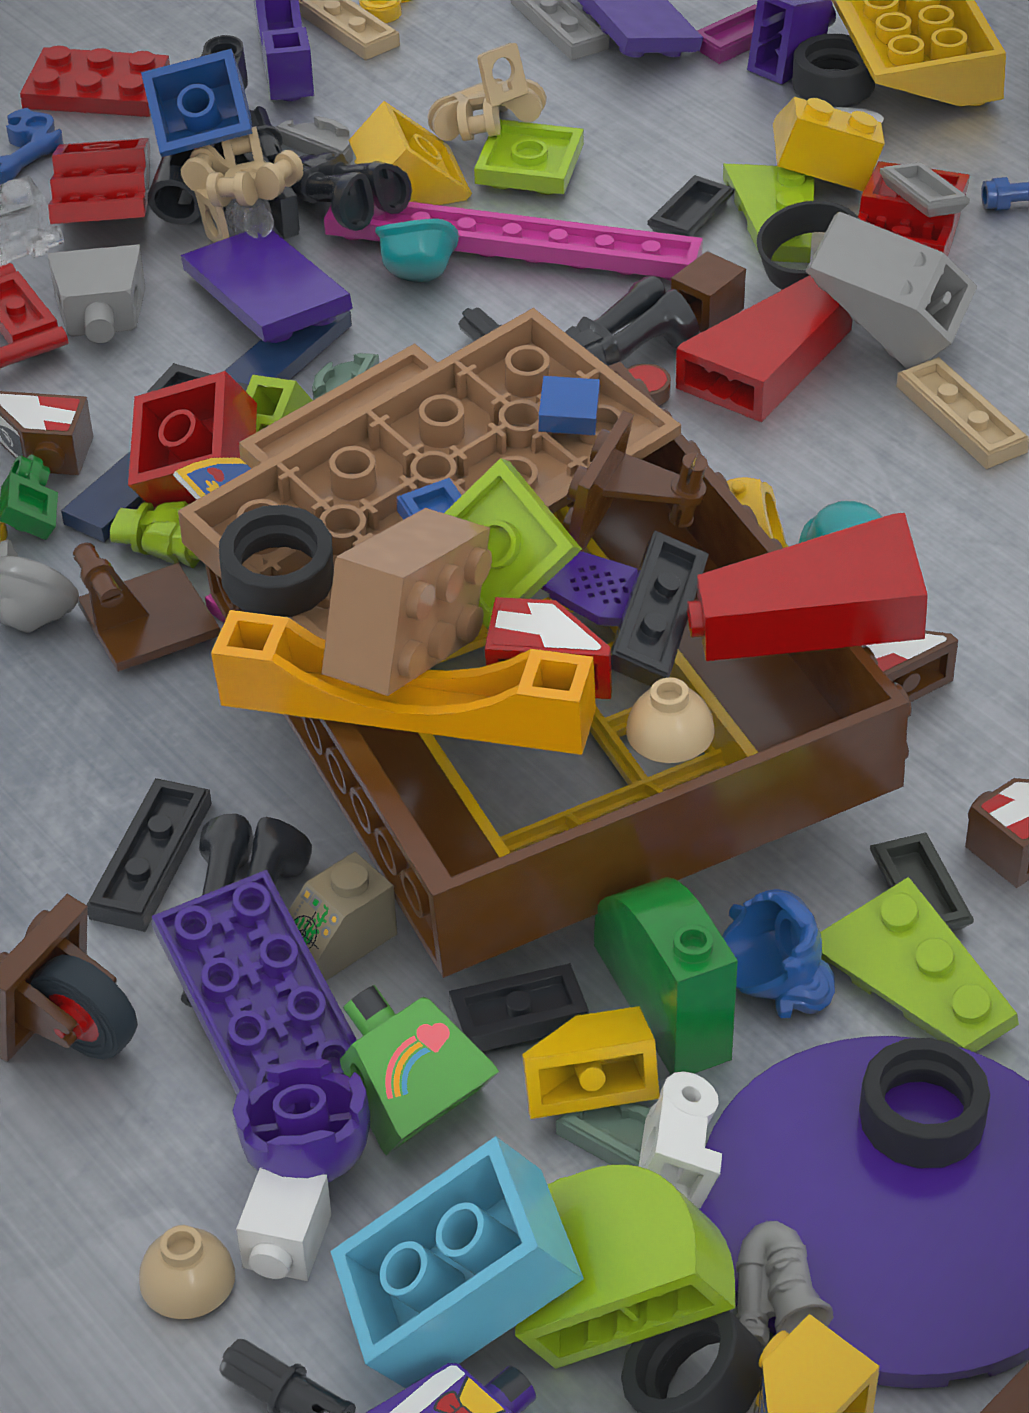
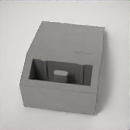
(892, 287)

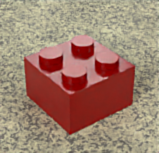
(184, 427)

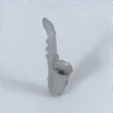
(775, 1283)

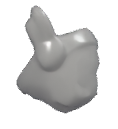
(32, 591)

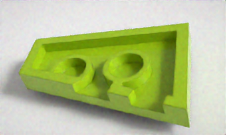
(764, 191)
(920, 967)

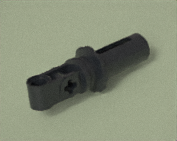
(168, 182)

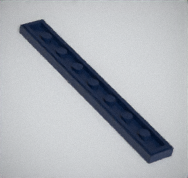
(99, 503)

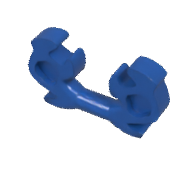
(34, 135)

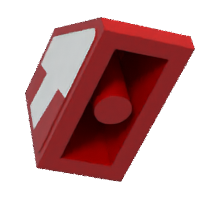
(546, 626)

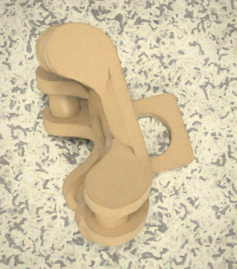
(454, 112)
(221, 179)

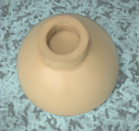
(670, 723)
(186, 1273)

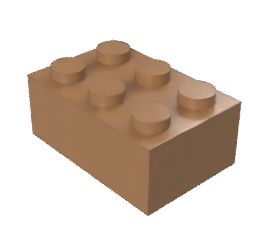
(406, 600)

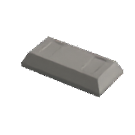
(924, 189)

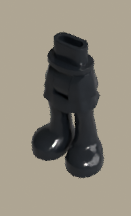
(353, 188)
(651, 314)
(228, 843)

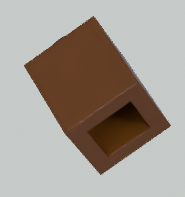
(711, 289)

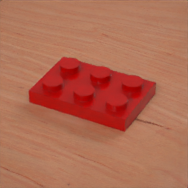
(90, 81)

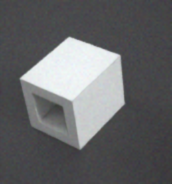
(283, 1225)

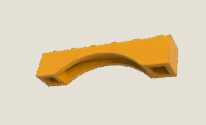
(524, 702)

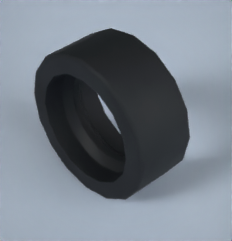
(834, 87)
(276, 528)
(915, 1142)
(727, 1386)

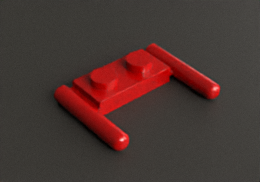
(25, 320)

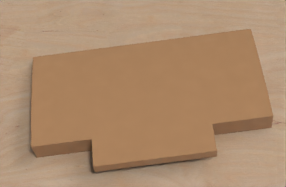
(413, 427)

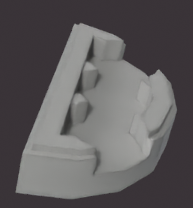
(318, 137)

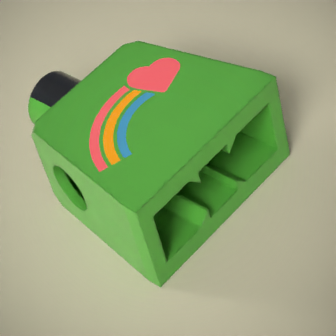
(411, 1065)

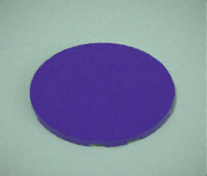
(911, 1259)

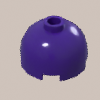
(304, 1120)

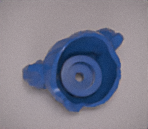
(780, 953)

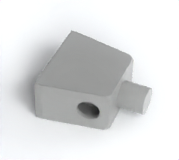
(98, 290)

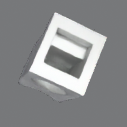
(677, 1136)

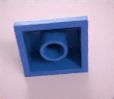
(197, 102)

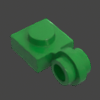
(26, 500)

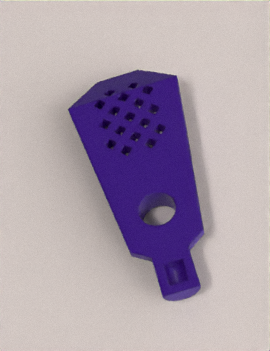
(593, 588)

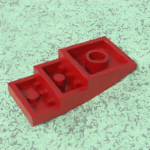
(100, 181)
(893, 213)

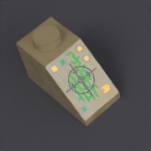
(345, 913)

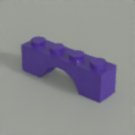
(284, 49)

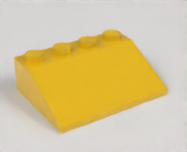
(928, 48)

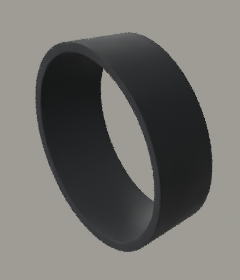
(787, 224)

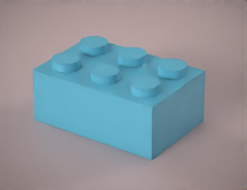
(455, 1264)

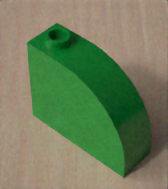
(674, 968)

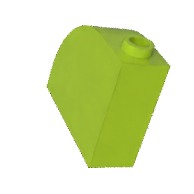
(644, 1263)

